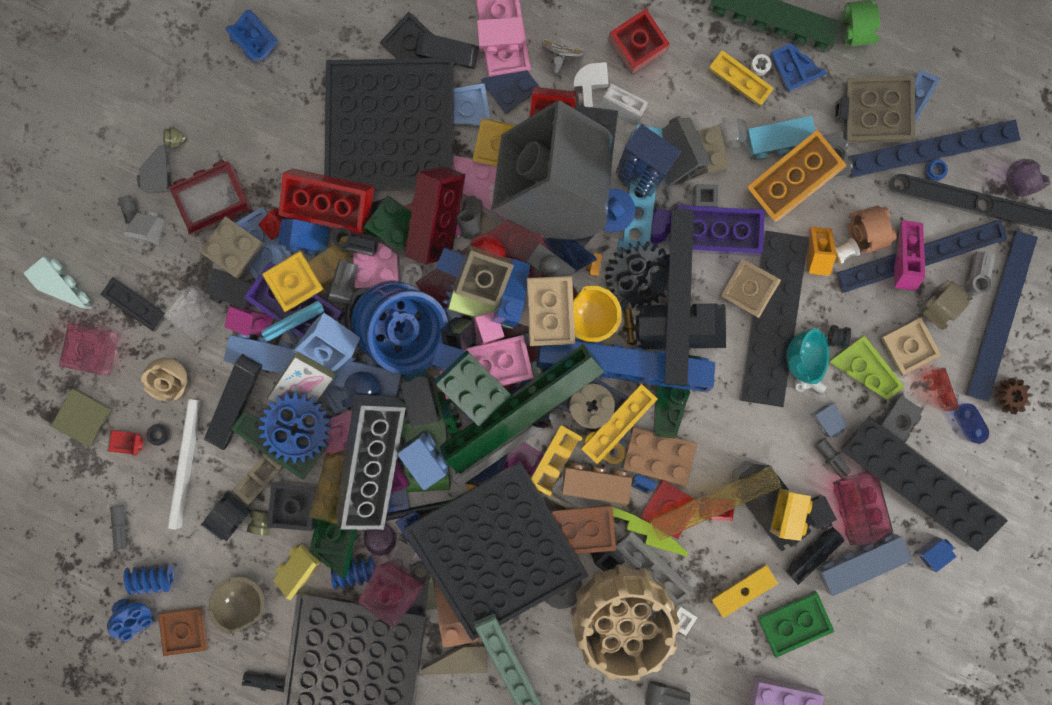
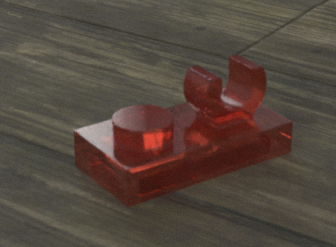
(946, 398)

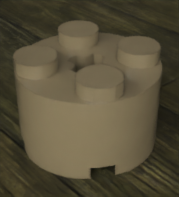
(946, 305)
(594, 418)

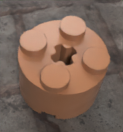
(871, 229)

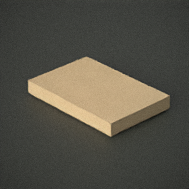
(551, 310)

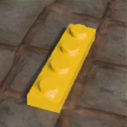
(619, 424)

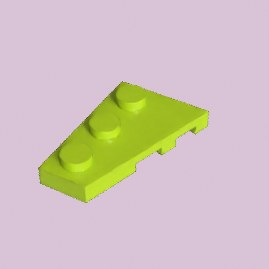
(868, 367)

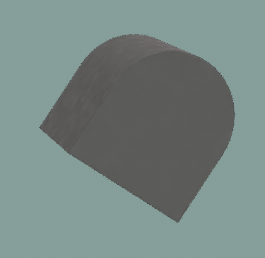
(555, 174)

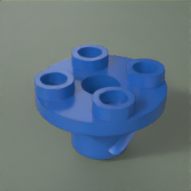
(128, 619)

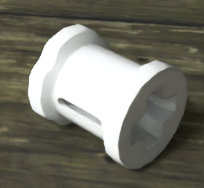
(847, 250)

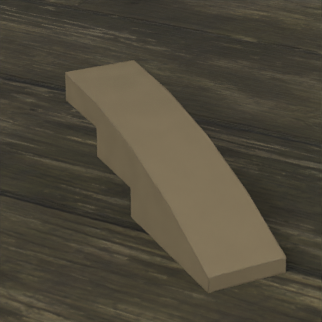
(258, 478)

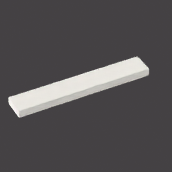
(184, 464)

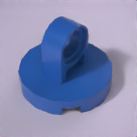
(620, 211)

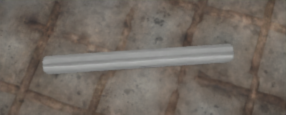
(460, 479)

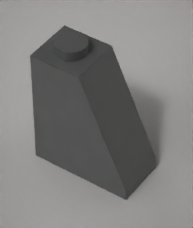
(693, 156)

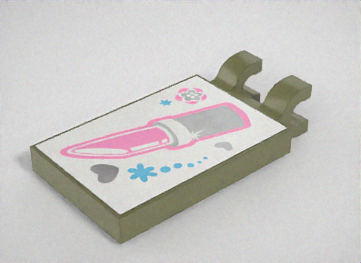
(302, 376)

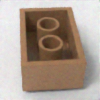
(659, 456)
(596, 483)

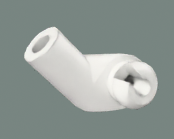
(801, 386)

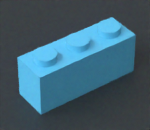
(778, 137)

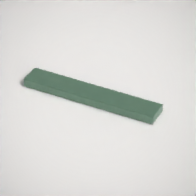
(506, 661)

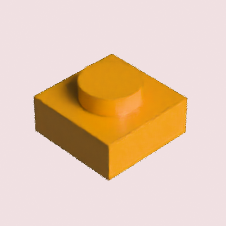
(595, 266)

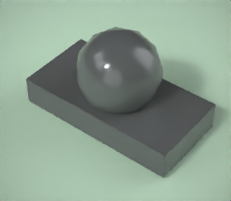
(549, 263)

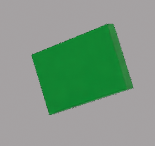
(795, 624)

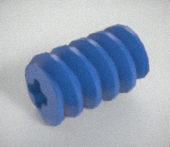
(356, 572)
(148, 581)

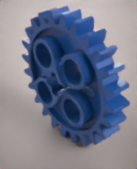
(290, 446)

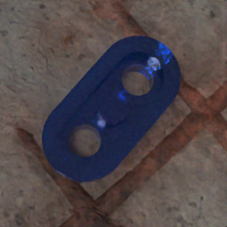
(972, 424)

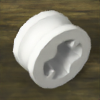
(761, 57)

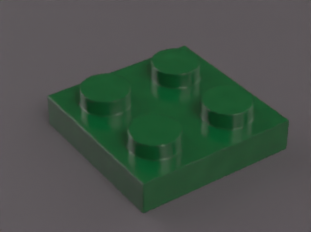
(390, 224)

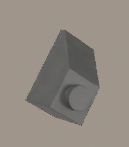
(156, 172)

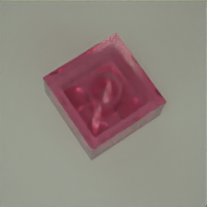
(88, 349)

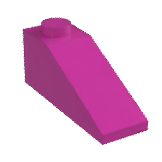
(910, 256)

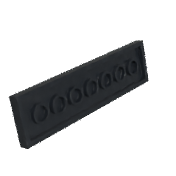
(771, 333)
(923, 484)

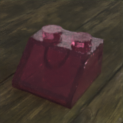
(390, 593)

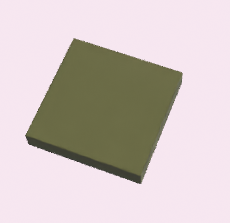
(81, 417)

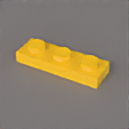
(740, 78)

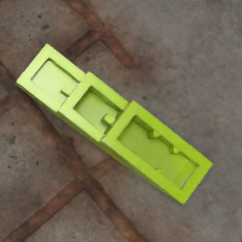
(642, 526)

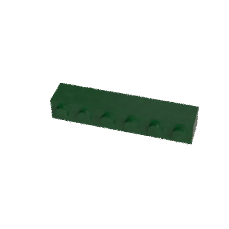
(781, 20)

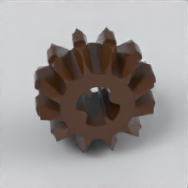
(1019, 392)

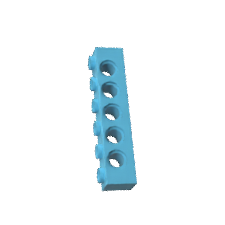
(646, 205)

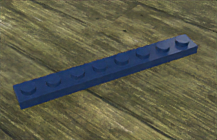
(934, 148)

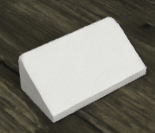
(628, 105)

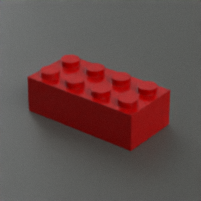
(325, 200)

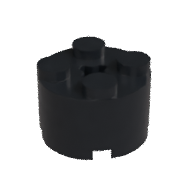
(224, 516)

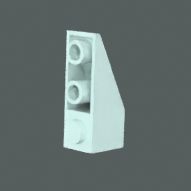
(50, 279)

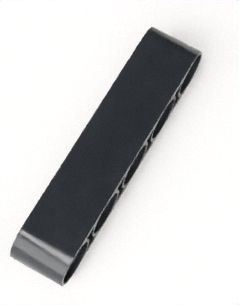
(233, 401)

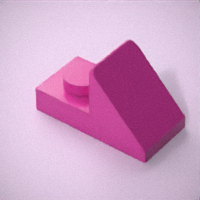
(246, 321)

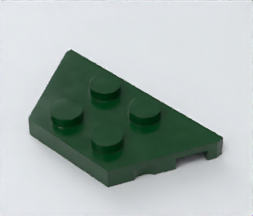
(333, 546)

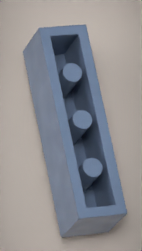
(864, 564)

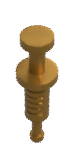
(629, 325)

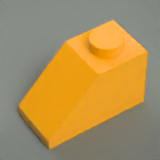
(821, 251)

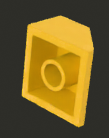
(791, 514)

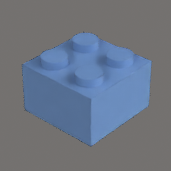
(423, 460)

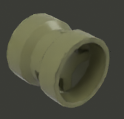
(259, 523)

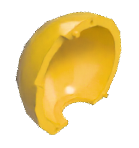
(596, 313)

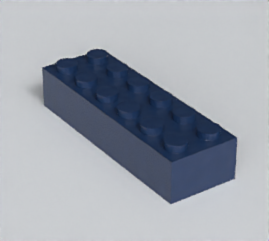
(646, 161)

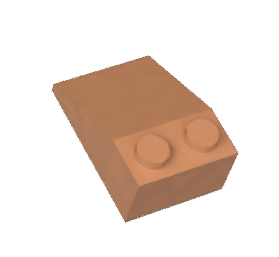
(450, 627)

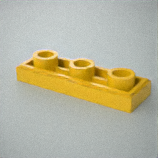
(756, 584)

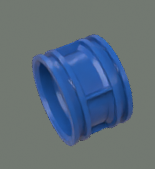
(383, 298)

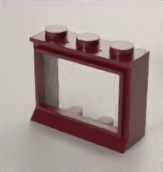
(210, 197)

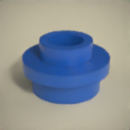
(941, 165)

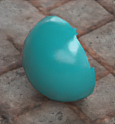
(808, 356)

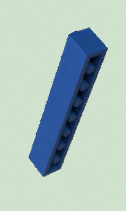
(632, 364)

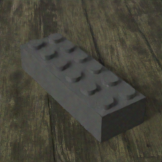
(369, 462)

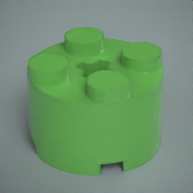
(861, 22)

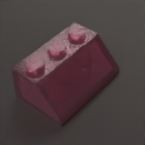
(863, 508)

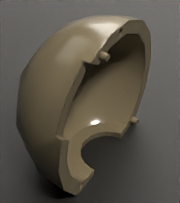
(236, 604)

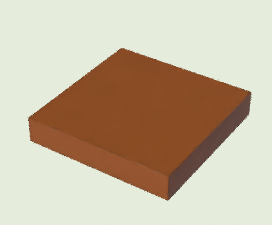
(182, 631)

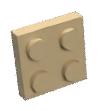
(750, 288)
(911, 346)

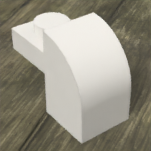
(590, 78)

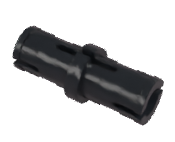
(263, 681)

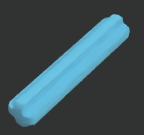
(292, 321)

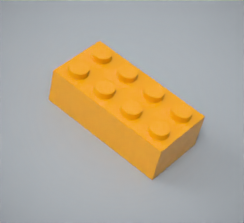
(796, 176)

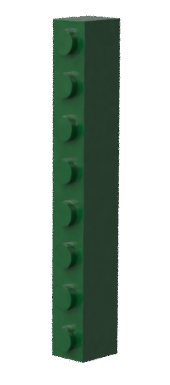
(522, 409)

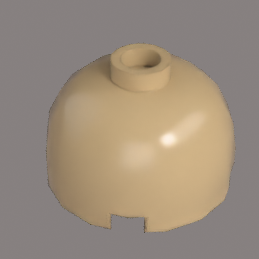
(164, 379)

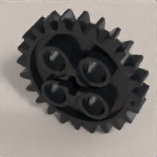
(623, 268)

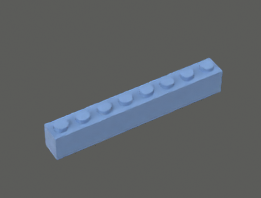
(277, 357)

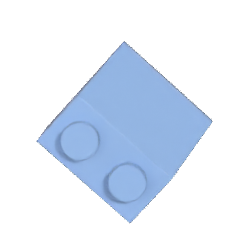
(328, 343)

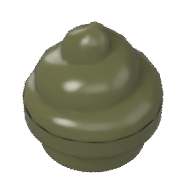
(173, 137)

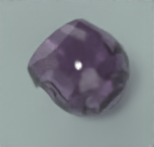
(1025, 177)

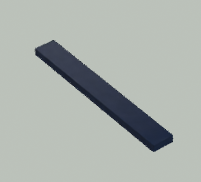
(934, 252)
(1001, 316)

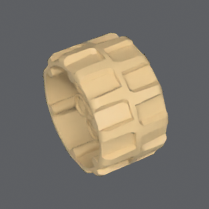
(634, 648)

